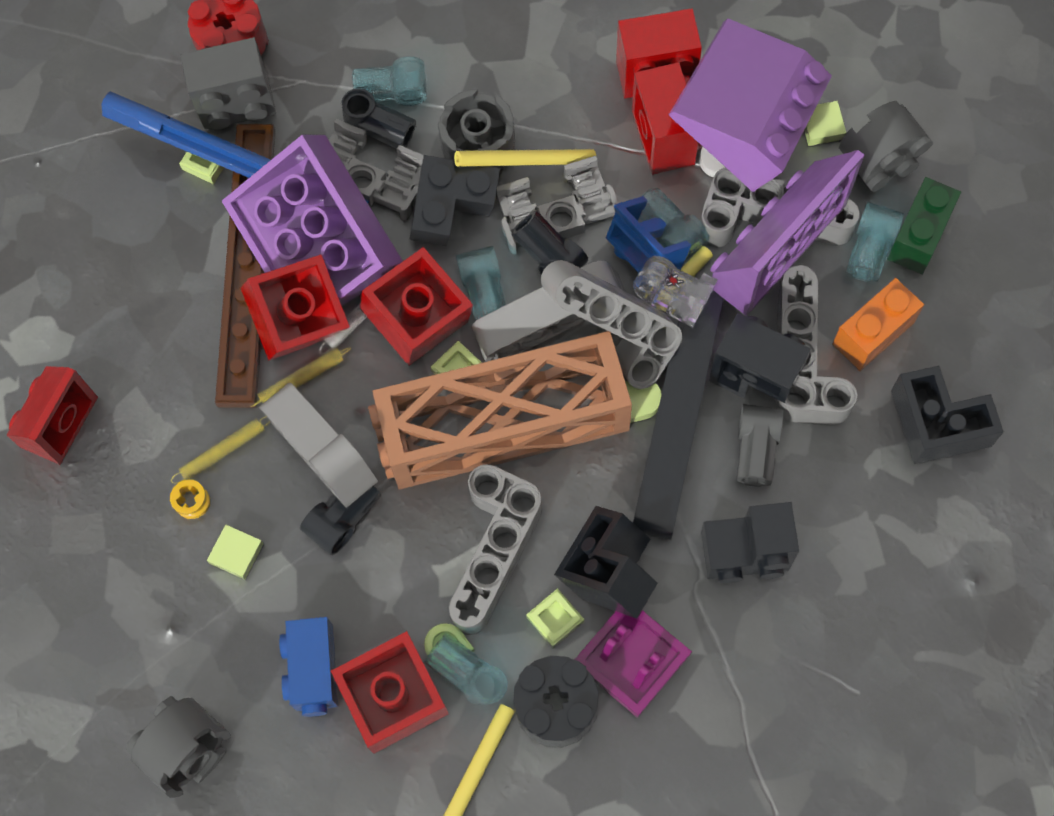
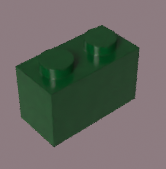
(924, 225)

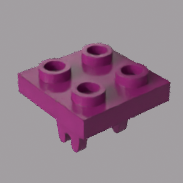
(633, 659)

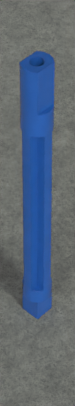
(182, 135)

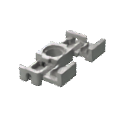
(398, 185)
(591, 204)

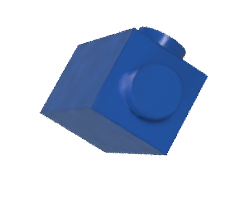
(310, 659)

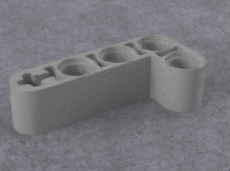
(745, 206)
(532, 319)
(638, 332)
(809, 385)
(319, 445)
(488, 553)

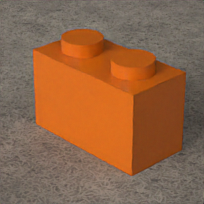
(878, 324)

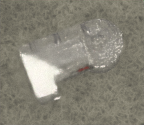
(673, 289)

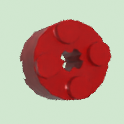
(225, 22)

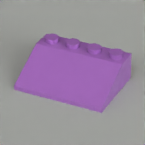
(750, 101)
(311, 207)
(785, 230)

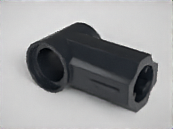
(379, 120)
(546, 243)
(333, 524)

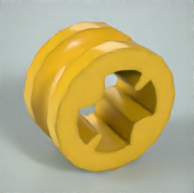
(202, 499)

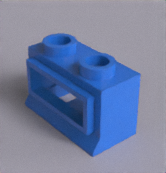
(637, 240)

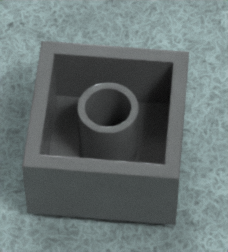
(228, 84)

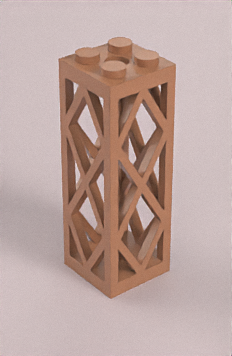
(498, 383)

